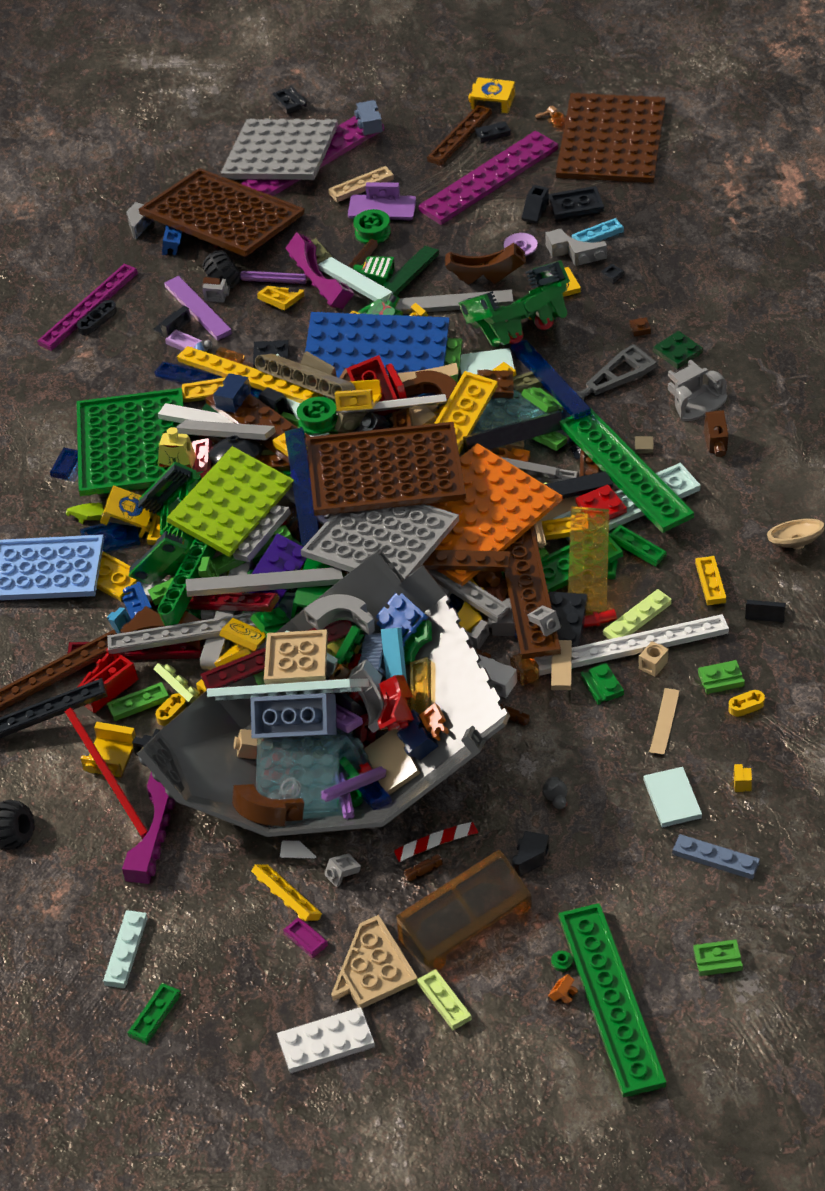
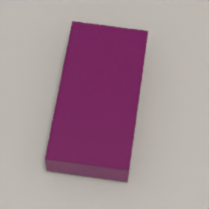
(305, 937)

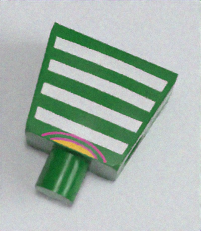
(377, 269)

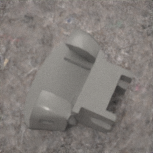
(693, 396)

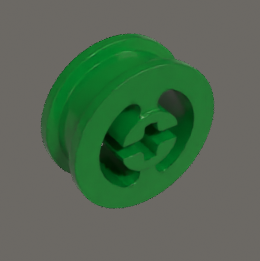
(367, 226)
(317, 415)

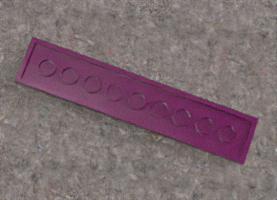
(345, 138)
(488, 177)

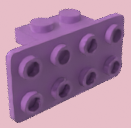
(383, 197)

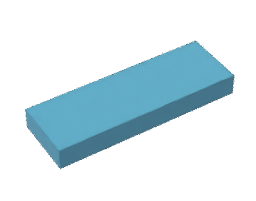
(599, 231)
(393, 652)

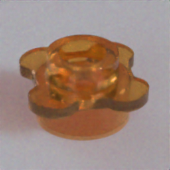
(557, 119)

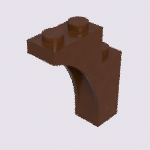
(492, 266)
(150, 619)

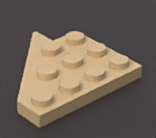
(373, 966)

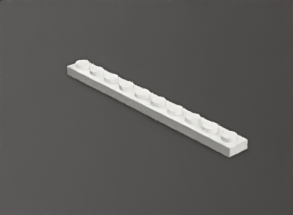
(637, 642)

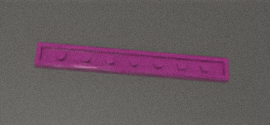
(100, 294)

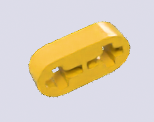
(746, 703)
(168, 708)

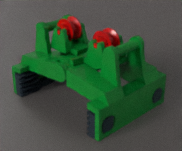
(541, 305)
(173, 543)

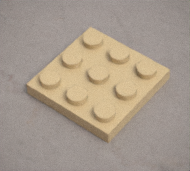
(296, 657)

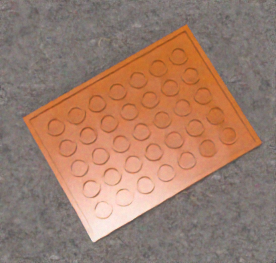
(497, 507)

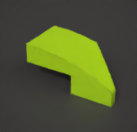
(87, 511)

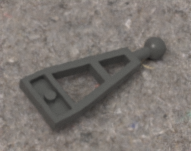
(633, 356)

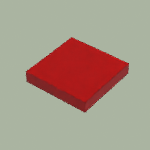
(396, 382)

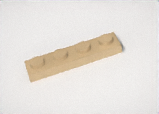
(358, 184)

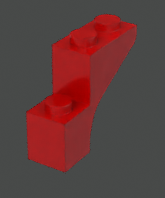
(396, 711)

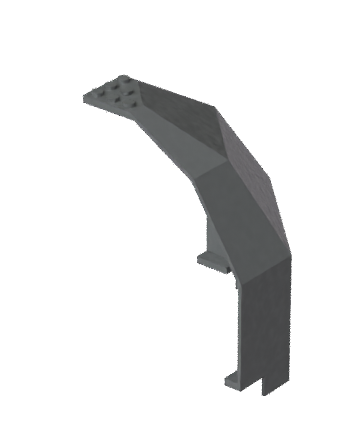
(197, 752)

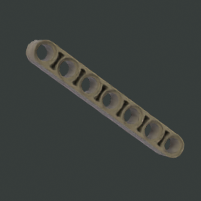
(302, 375)

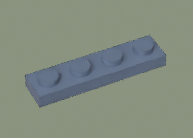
(716, 856)

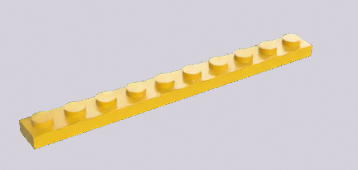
(257, 379)

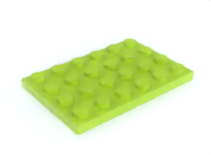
(230, 501)

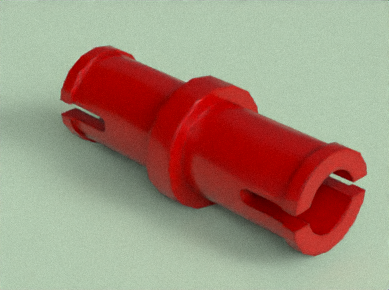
(600, 618)

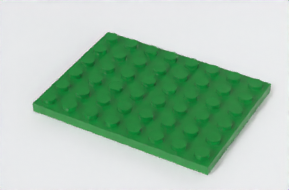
(121, 440)

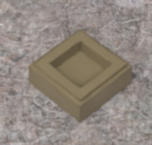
(644, 444)

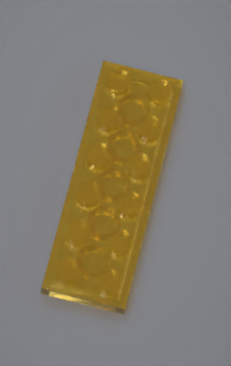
(589, 555)

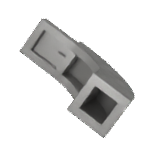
(339, 607)

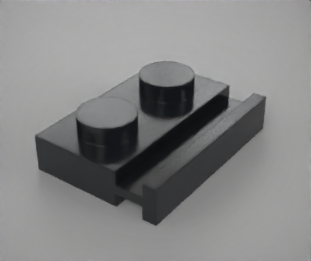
(289, 100)

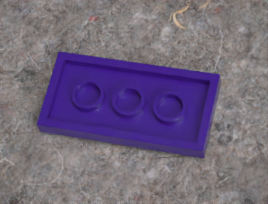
(280, 557)

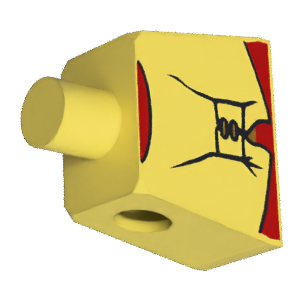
(175, 448)

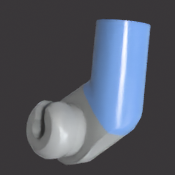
(204, 345)

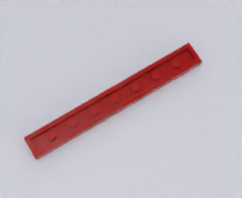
(106, 772)

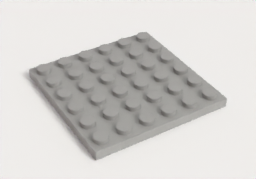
(279, 149)
(402, 533)

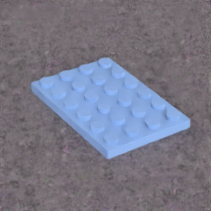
(50, 567)

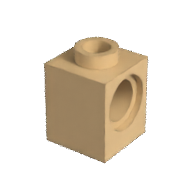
(653, 658)

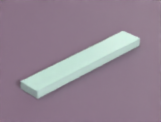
(354, 279)

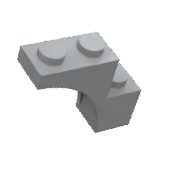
(580, 252)
(371, 695)

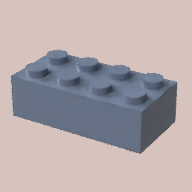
(293, 716)

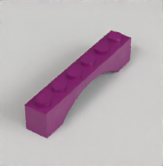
(304, 253)
(141, 859)

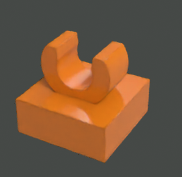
(561, 989)

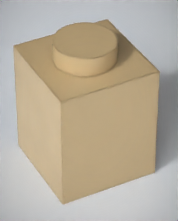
(245, 745)

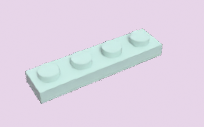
(125, 949)

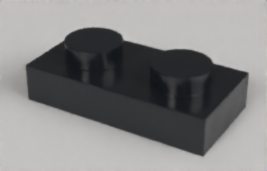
(493, 131)

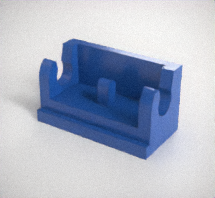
(171, 240)
(136, 600)

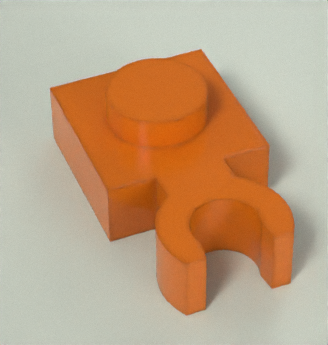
(517, 454)
(433, 720)

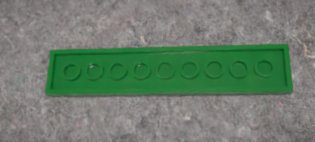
(627, 471)
(612, 1001)

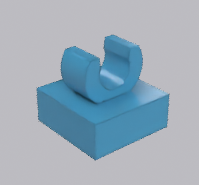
(118, 619)

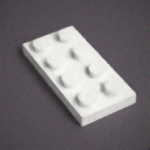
(325, 1040)

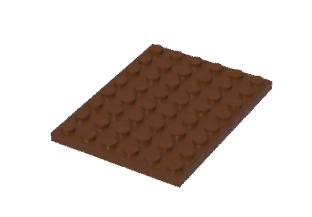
(611, 137)
(222, 211)
(385, 468)

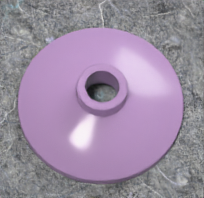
(524, 241)

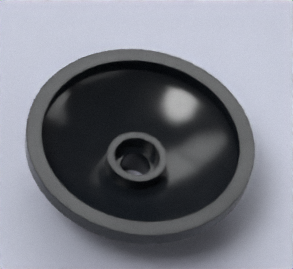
(247, 446)

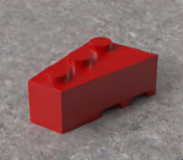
(117, 675)

